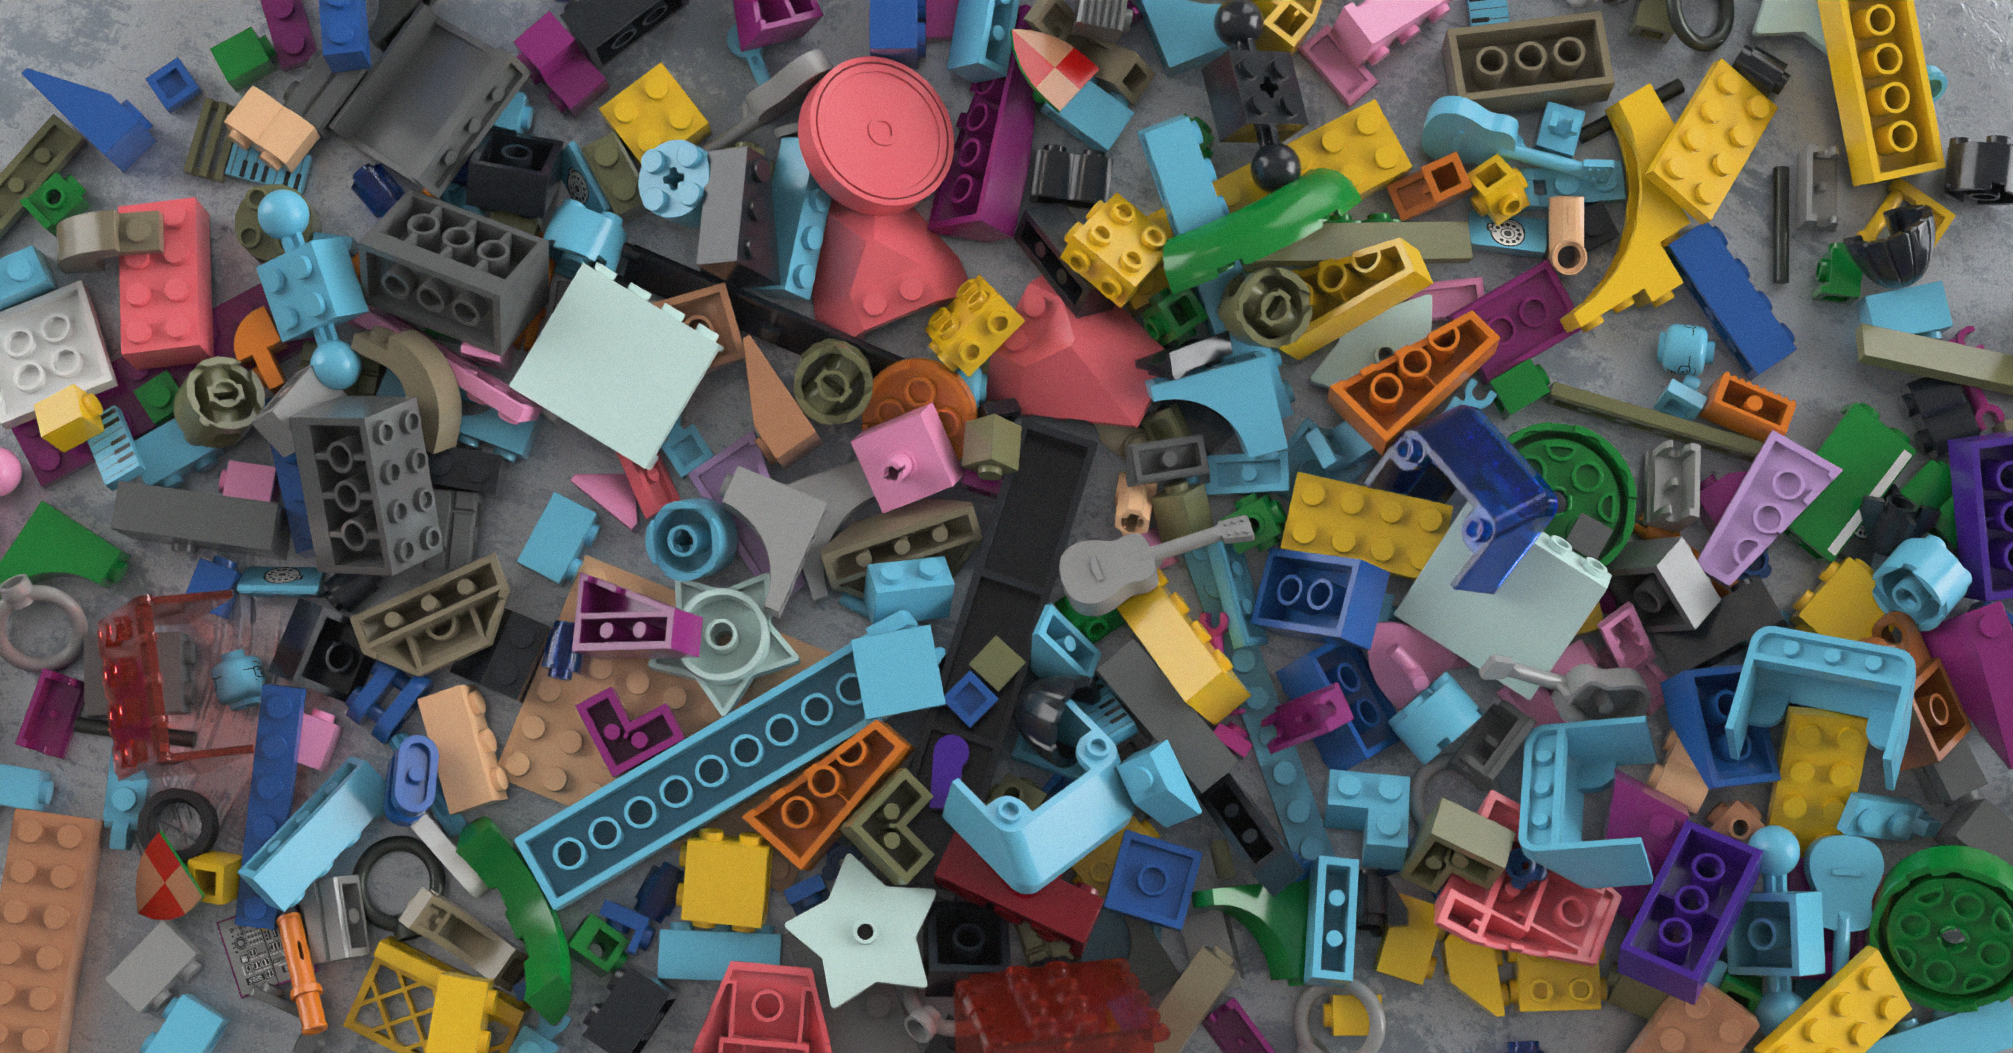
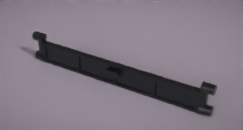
(751, 312)

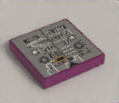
(256, 954)

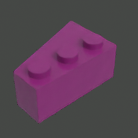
(773, 21)
(630, 625)
(1643, 813)

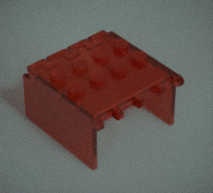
(135, 687)
(1056, 1010)

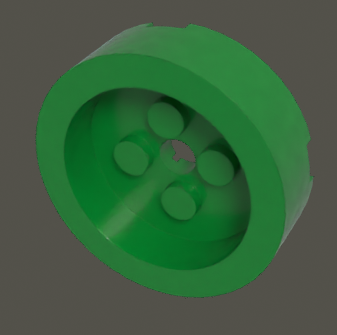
(1588, 476)
(1935, 894)

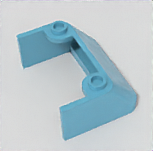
(1830, 676)
(1557, 770)
(1041, 844)

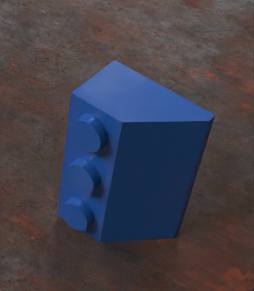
(1370, 707)

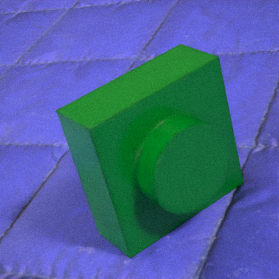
(158, 397)

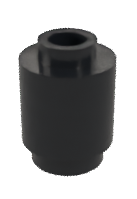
(1762, 70)
(350, 589)

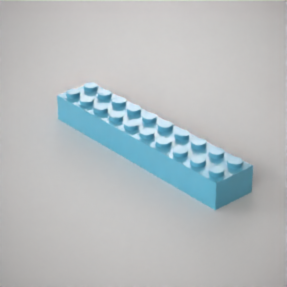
(696, 781)

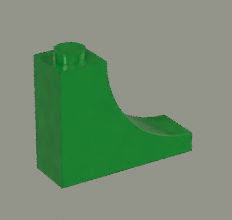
(62, 547)
(1274, 922)

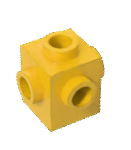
(1498, 190)

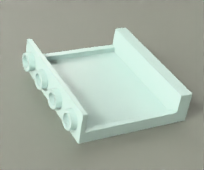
(616, 364)
(1525, 619)

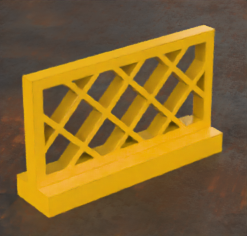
(425, 971)

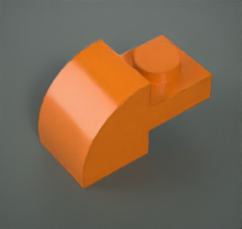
(1431, 187)
(257, 343)

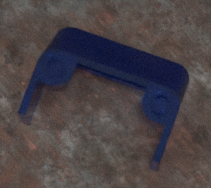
(1506, 492)

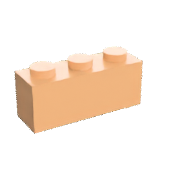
(465, 748)

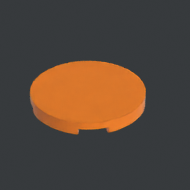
(919, 382)

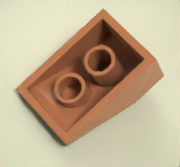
(713, 310)
(782, 425)

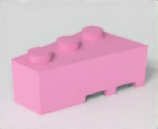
(1377, 24)

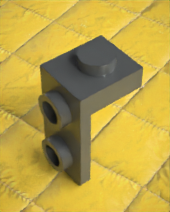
(275, 996)

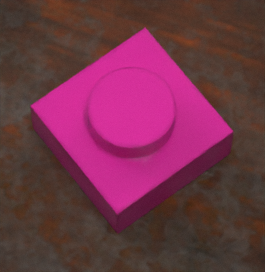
(1234, 739)

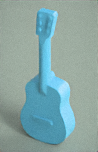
(1478, 135)
(1848, 875)

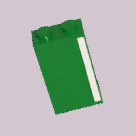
(1870, 462)

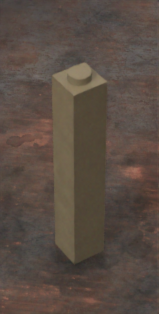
(1195, 996)

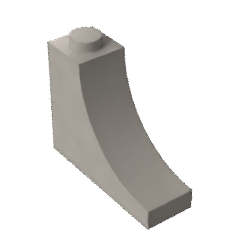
(846, 493)
(783, 522)

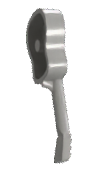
(776, 97)
(1106, 573)
(1583, 692)

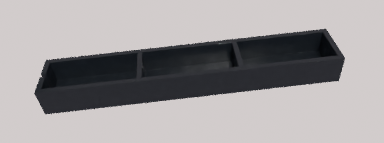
(1003, 600)

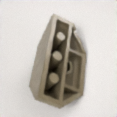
(906, 533)
(436, 620)

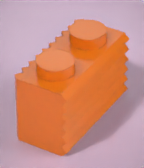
(1747, 408)

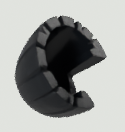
(1904, 254)
(1041, 708)

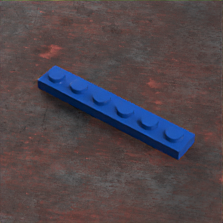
(270, 789)

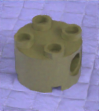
(250, 233)
(1265, 306)
(833, 382)
(218, 402)

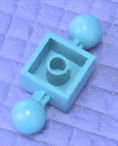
(311, 288)
(1777, 930)

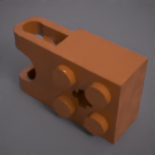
(1937, 713)

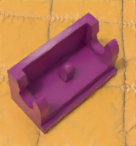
(52, 714)
(1307, 717)
(1234, 1029)

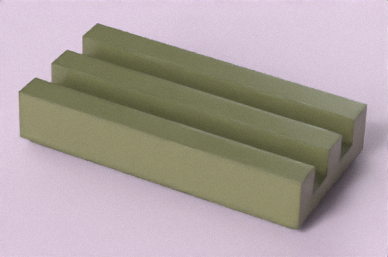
(199, 138)

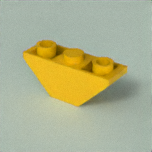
(1475, 973)

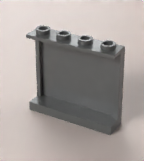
(429, 100)

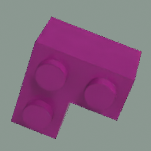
(560, 65)
(626, 742)

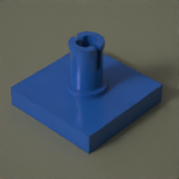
(1152, 880)

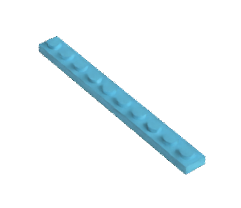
(1281, 770)

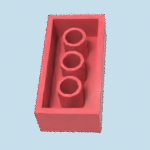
(169, 294)

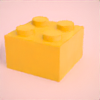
(653, 113)

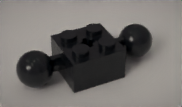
(1255, 95)

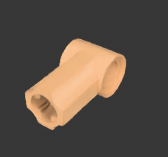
(1566, 229)
(1133, 506)

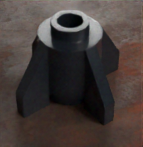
(1894, 520)
(1378, 902)

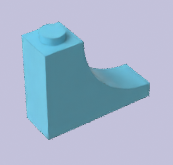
(1182, 33)
(1241, 393)

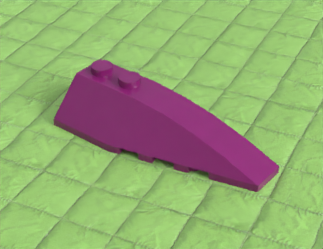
(989, 159)

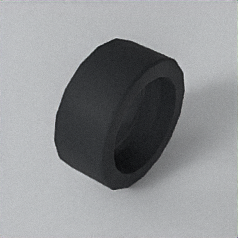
(201, 804)

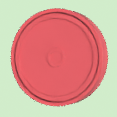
(876, 136)

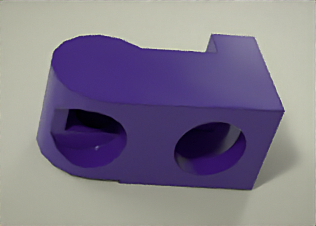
(949, 759)

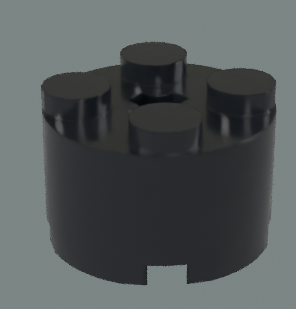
(1980, 170)

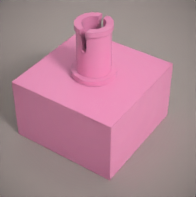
(907, 458)

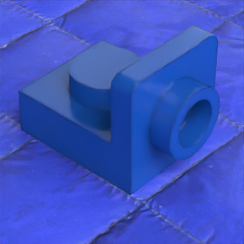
(807, 894)
(623, 919)

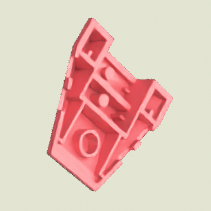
(880, 270)
(1073, 364)
(1542, 920)
(765, 1012)

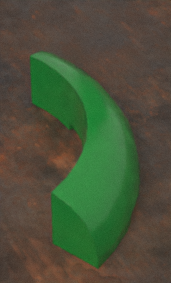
(1257, 228)
(528, 912)

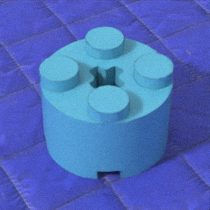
(674, 181)
(584, 237)
(712, 533)
(1921, 581)
(1435, 718)

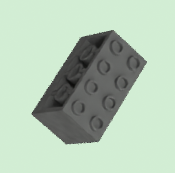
(454, 271)
(366, 484)

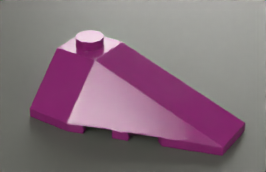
(1979, 663)

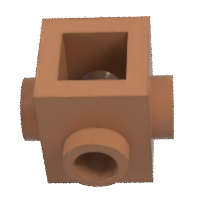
(1725, 815)

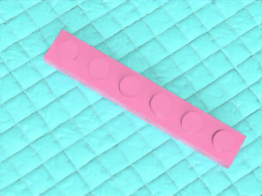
(478, 383)

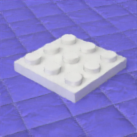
(48, 348)

